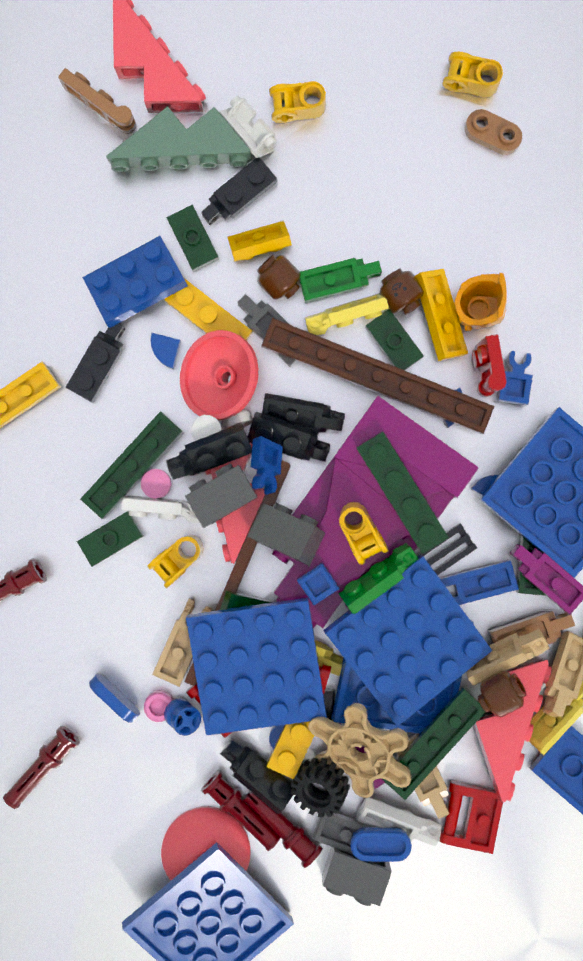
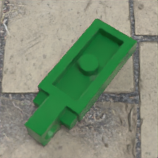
(337, 278)
(379, 579)

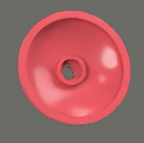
(207, 371)
(199, 830)

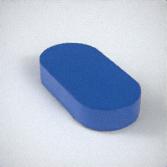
(114, 698)
(380, 844)

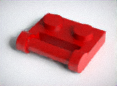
(490, 364)
(481, 819)

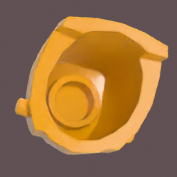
(481, 301)

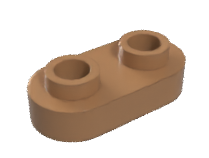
(492, 134)

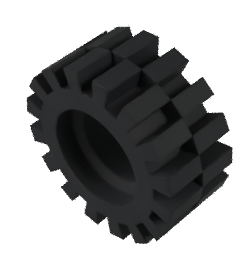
(316, 799)

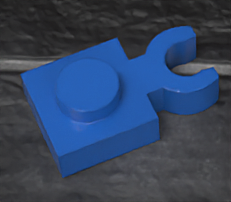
(517, 383)
(267, 460)

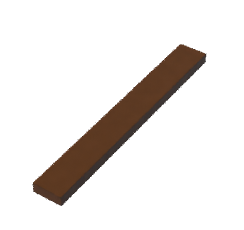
(377, 376)
(245, 556)

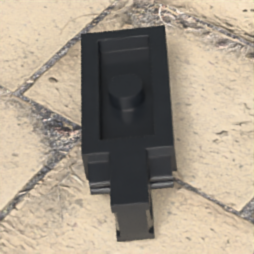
(239, 191)
(97, 363)
(303, 413)
(295, 439)
(210, 452)
(262, 781)

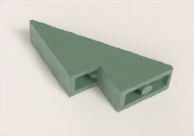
(168, 143)

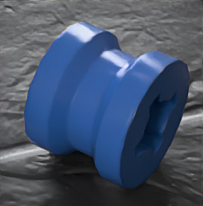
(189, 715)

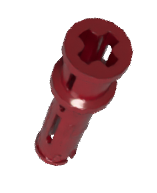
(23, 578)
(49, 757)
(231, 802)
(292, 835)

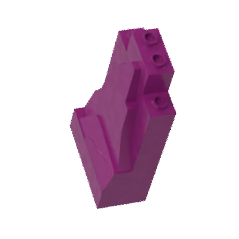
(432, 464)

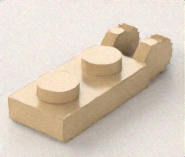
(177, 651)

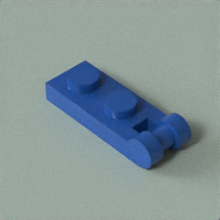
(482, 582)

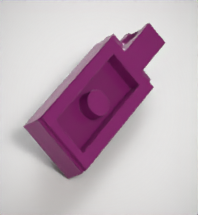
(549, 578)

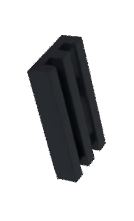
(465, 538)

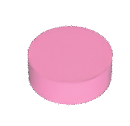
(156, 483)
(156, 704)

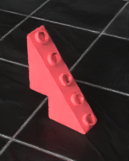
(142, 56)
(238, 523)
(504, 737)

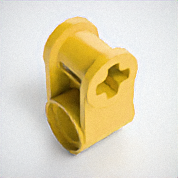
(470, 74)
(295, 101)
(364, 537)
(173, 563)

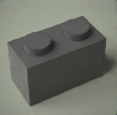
(221, 495)
(286, 533)
(355, 878)

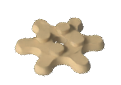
(379, 748)

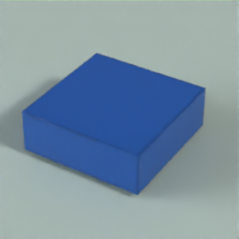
(318, 583)

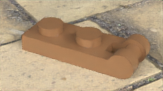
(99, 101)

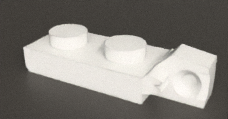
(167, 508)
(380, 815)

